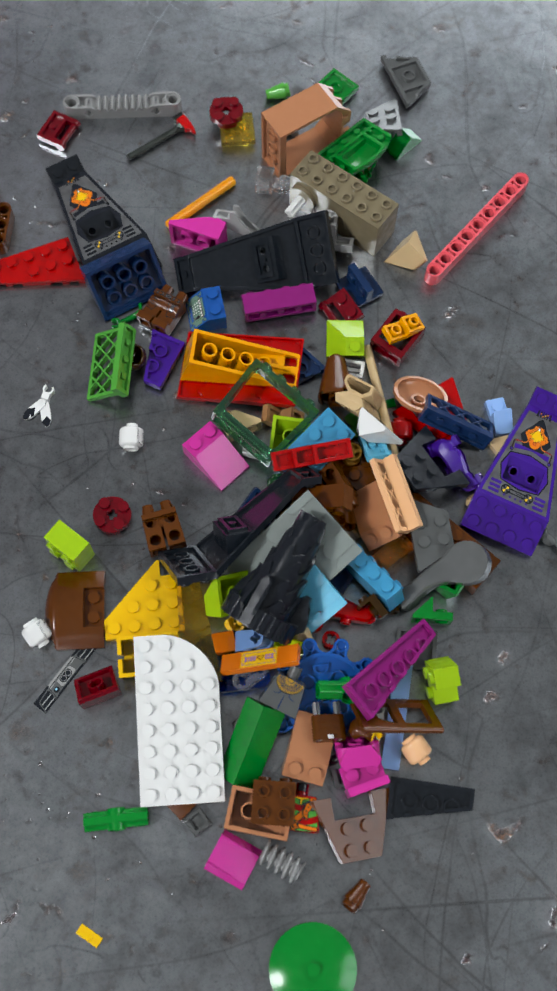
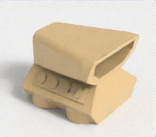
(359, 395)

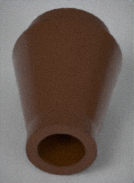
(355, 896)

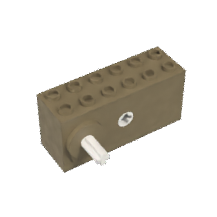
(360, 208)

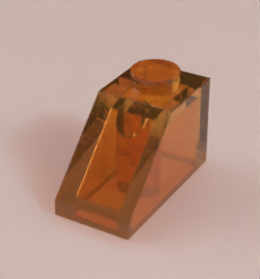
(393, 552)

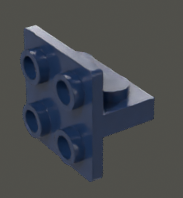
(360, 285)

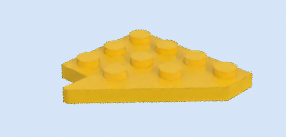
(146, 608)

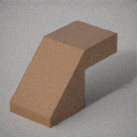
(269, 410)

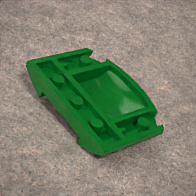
(357, 147)

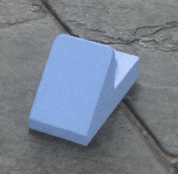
(499, 416)

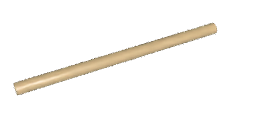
(375, 381)

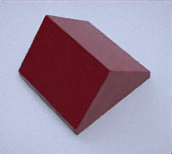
(97, 687)

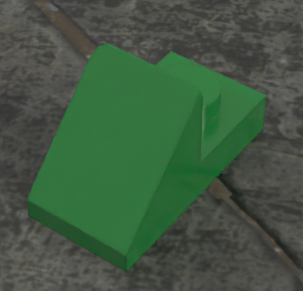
(440, 616)

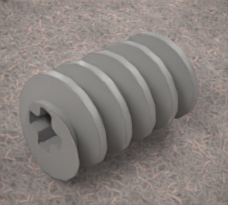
(281, 861)

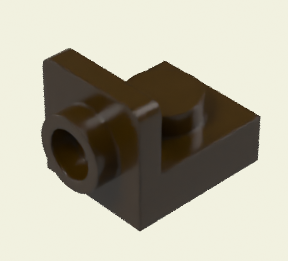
(376, 607)

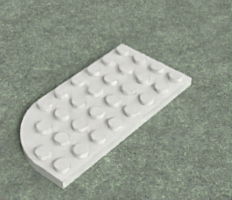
(177, 723)

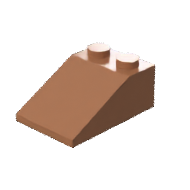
(373, 518)
(303, 757)
(239, 817)

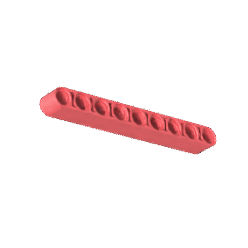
(483, 221)

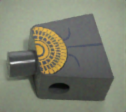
(284, 691)

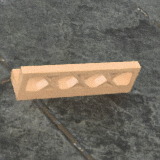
(396, 494)

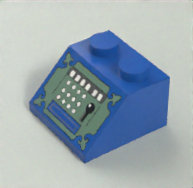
(206, 310)

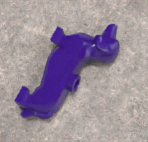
(454, 459)

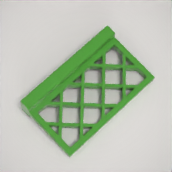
(120, 363)

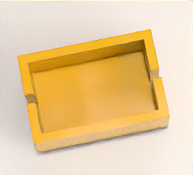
(125, 648)

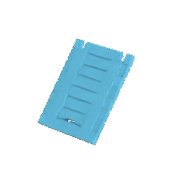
(324, 598)

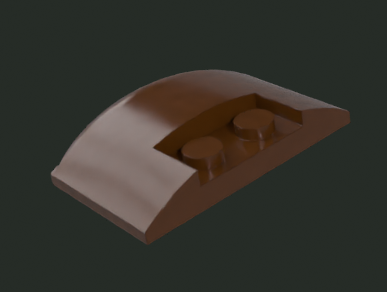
(77, 610)

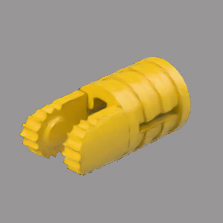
(232, 624)

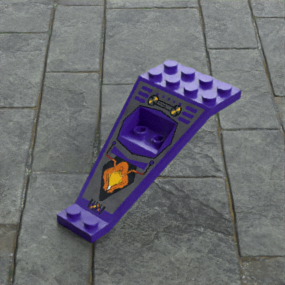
(506, 503)

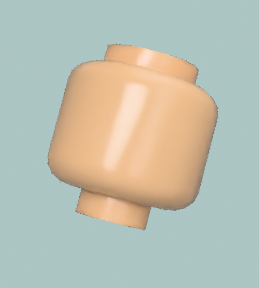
(416, 749)

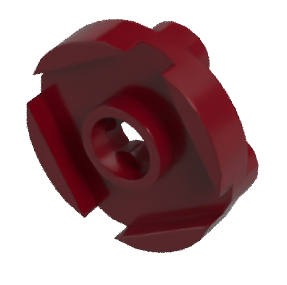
(223, 104)
(109, 505)

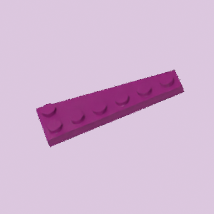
(380, 677)

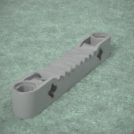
(122, 107)

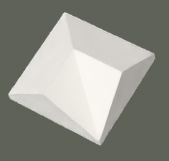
(374, 431)

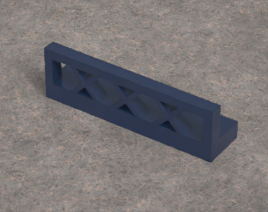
(451, 424)

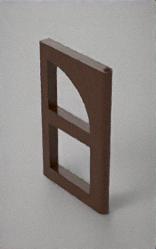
(399, 725)

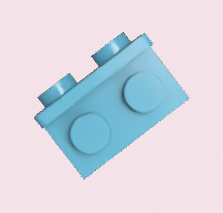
(373, 450)

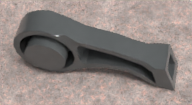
(461, 565)

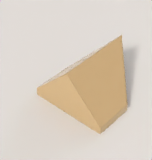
(408, 253)

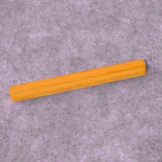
(204, 200)

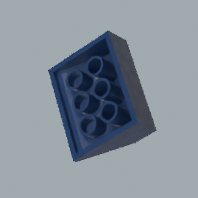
(124, 278)

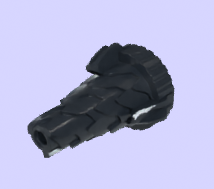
(270, 594)

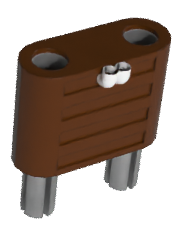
(328, 726)

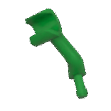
(127, 319)

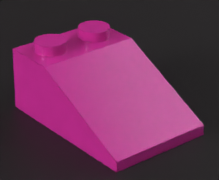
(197, 232)
(215, 456)

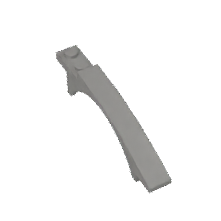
(238, 222)

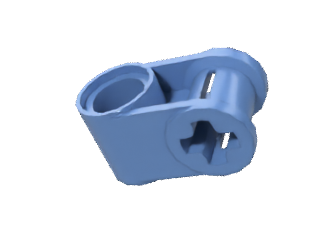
(250, 640)

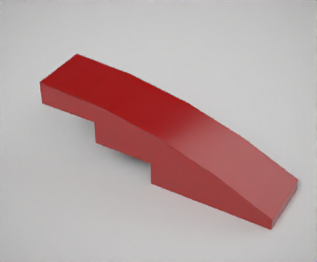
(311, 454)

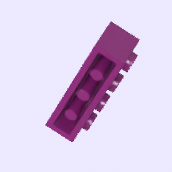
(279, 302)

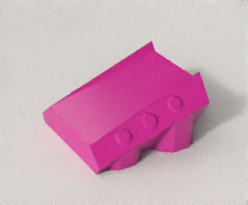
(357, 753)
(233, 859)

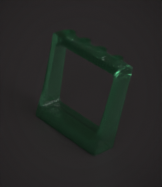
(244, 435)

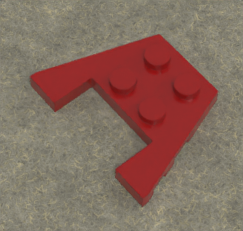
(453, 398)

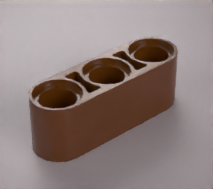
(6, 226)

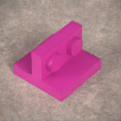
(363, 779)

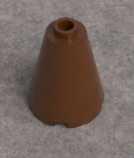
(333, 380)

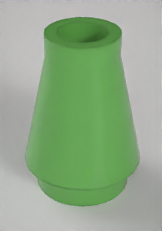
(279, 91)

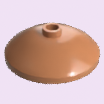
(412, 391)

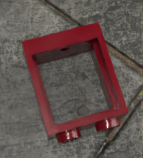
(389, 351)

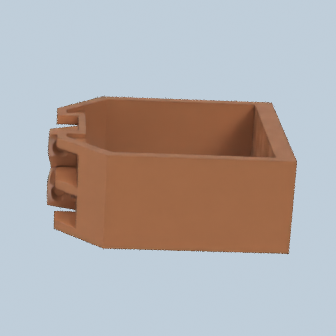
(294, 114)

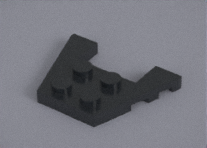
(421, 470)

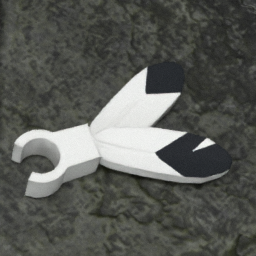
(42, 406)

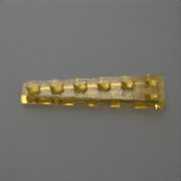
(195, 624)

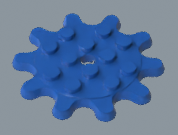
(324, 666)

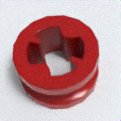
(325, 637)

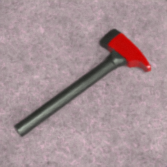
(183, 124)

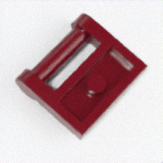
(54, 126)
(344, 304)

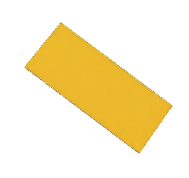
(89, 935)

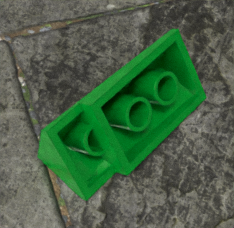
(251, 742)

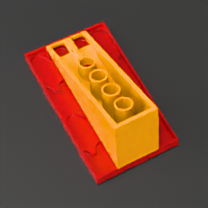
(218, 360)

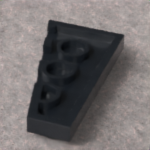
(419, 797)

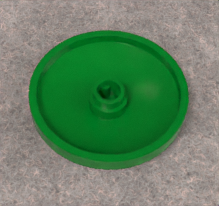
(312, 959)

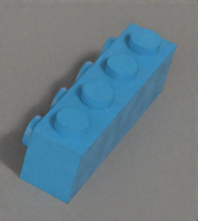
(376, 580)

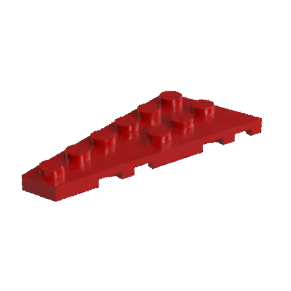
(42, 266)

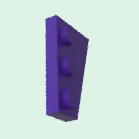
(162, 358)

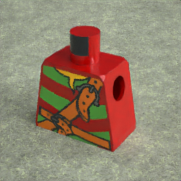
(305, 816)

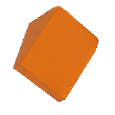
(223, 642)

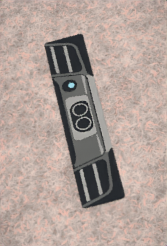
(62, 679)

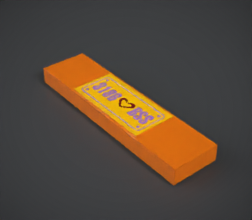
(260, 659)

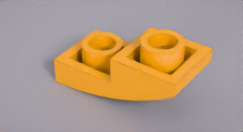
(404, 328)

